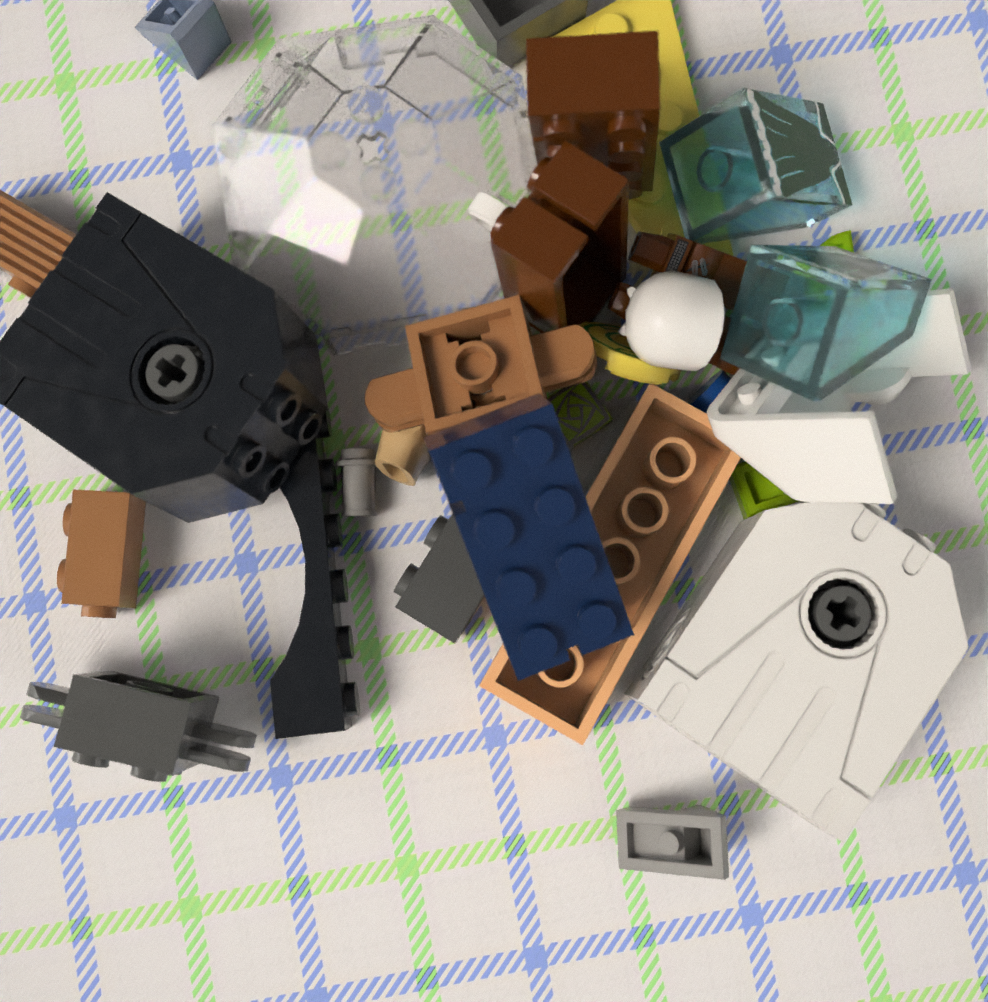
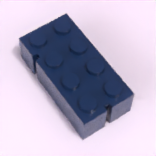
(529, 534)

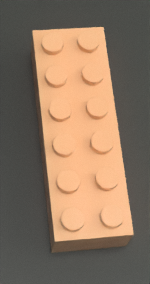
(647, 515)

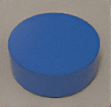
(709, 391)

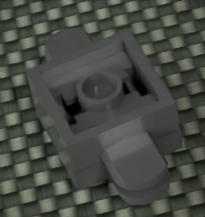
(137, 724)

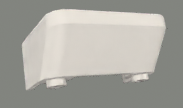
(819, 447)

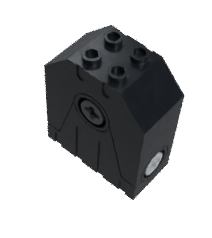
(164, 368)

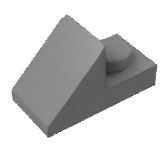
(673, 841)

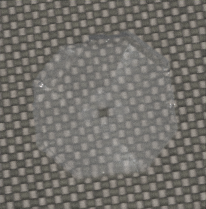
(382, 239)

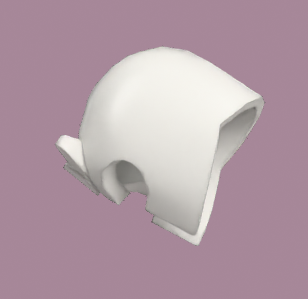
(674, 320)

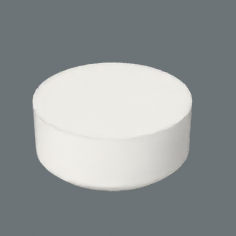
(485, 210)

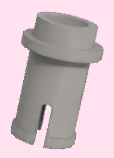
(358, 482)

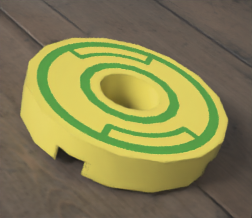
(621, 358)

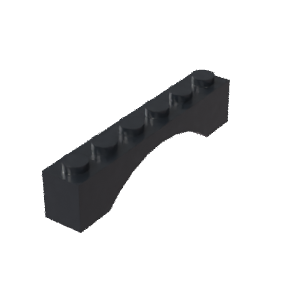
(311, 682)

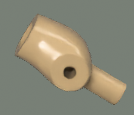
(403, 454)

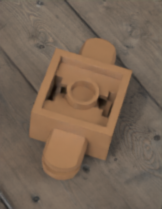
(471, 355)

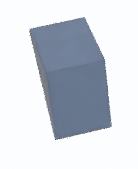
(186, 32)

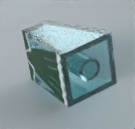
(754, 168)
(819, 316)

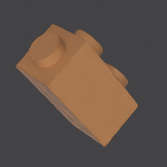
(102, 551)

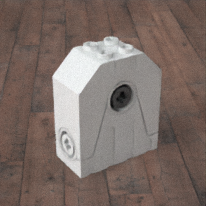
(810, 655)

